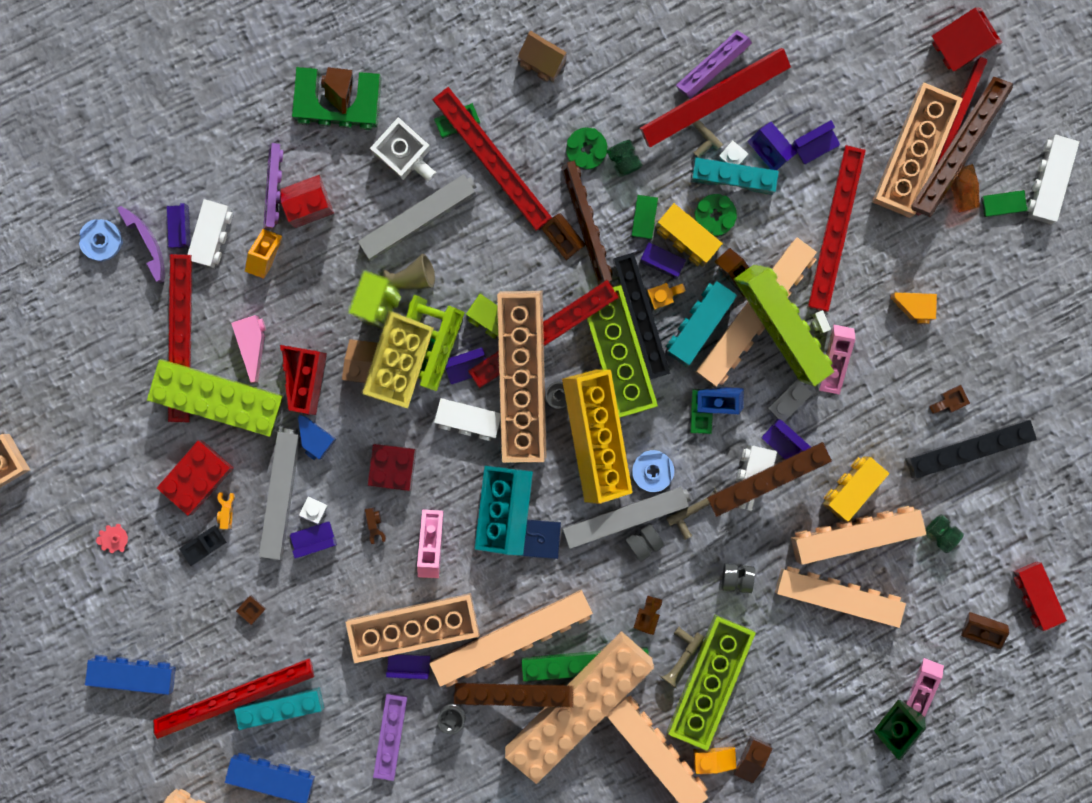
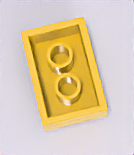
(687, 235)
(855, 488)

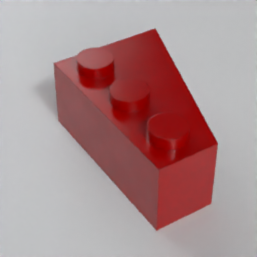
(303, 378)

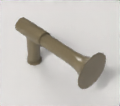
(711, 139)
(678, 518)
(693, 644)

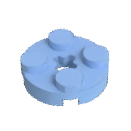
(88, 240)
(645, 480)

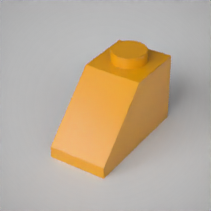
(262, 253)
(917, 306)
(714, 760)

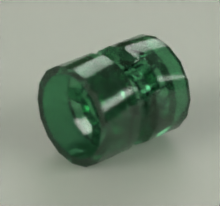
(624, 158)
(945, 535)

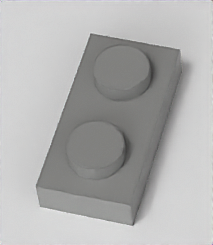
(789, 400)

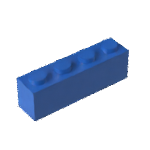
(130, 675)
(269, 778)

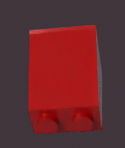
(966, 39)
(306, 202)

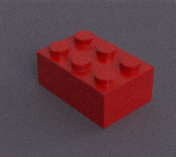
(195, 477)

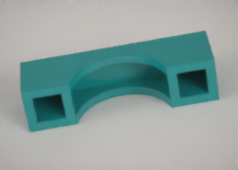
(742, 176)
(279, 709)

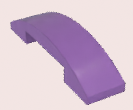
(157, 265)

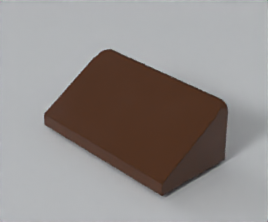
(563, 236)
(985, 630)

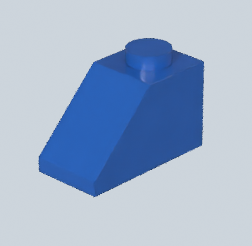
(721, 400)
(314, 438)

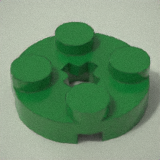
(598, 150)
(721, 204)

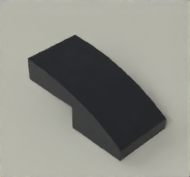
(202, 545)

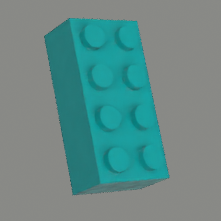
(701, 323)
(503, 510)

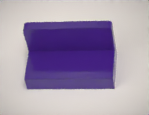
(816, 142)
(772, 146)
(178, 226)
(662, 260)
(458, 366)
(784, 440)
(312, 539)
(408, 666)

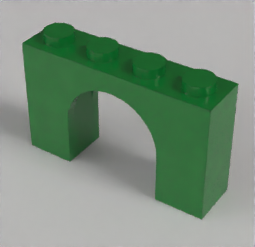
(361, 113)

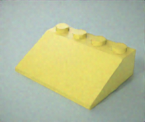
(398, 360)

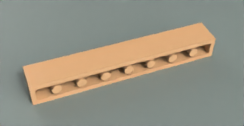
(747, 324)
(510, 638)

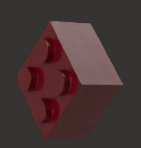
(392, 467)

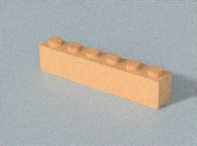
(840, 597)

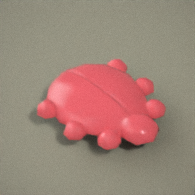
(113, 538)

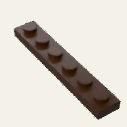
(585, 219)
(769, 479)
(514, 695)

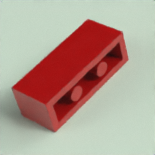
(1039, 596)

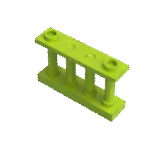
(443, 339)

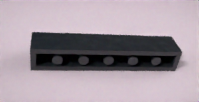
(641, 315)
(971, 449)

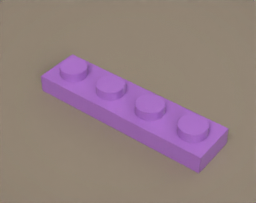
(713, 64)
(273, 177)
(390, 736)

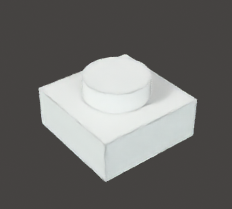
(733, 154)
(820, 322)
(313, 510)

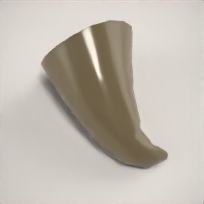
(416, 276)

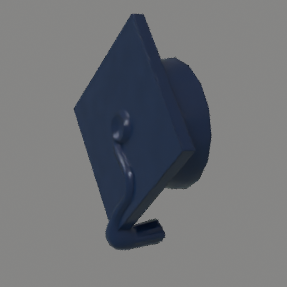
(542, 539)

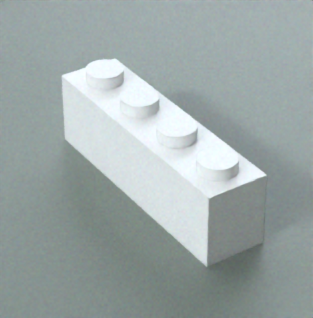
(1053, 179)

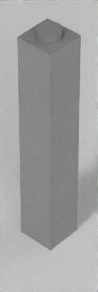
(418, 217)
(280, 494)
(626, 516)

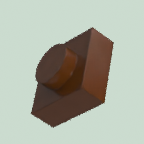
(251, 609)

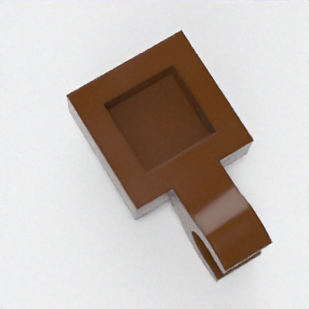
(952, 400)
(373, 519)
(647, 617)

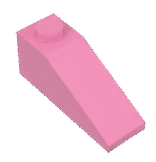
(251, 342)
(839, 351)
(430, 544)
(925, 686)

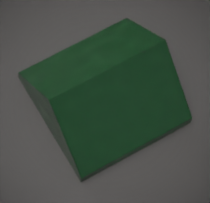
(900, 728)

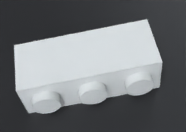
(210, 233)
(467, 419)

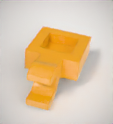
(662, 294)
(225, 516)

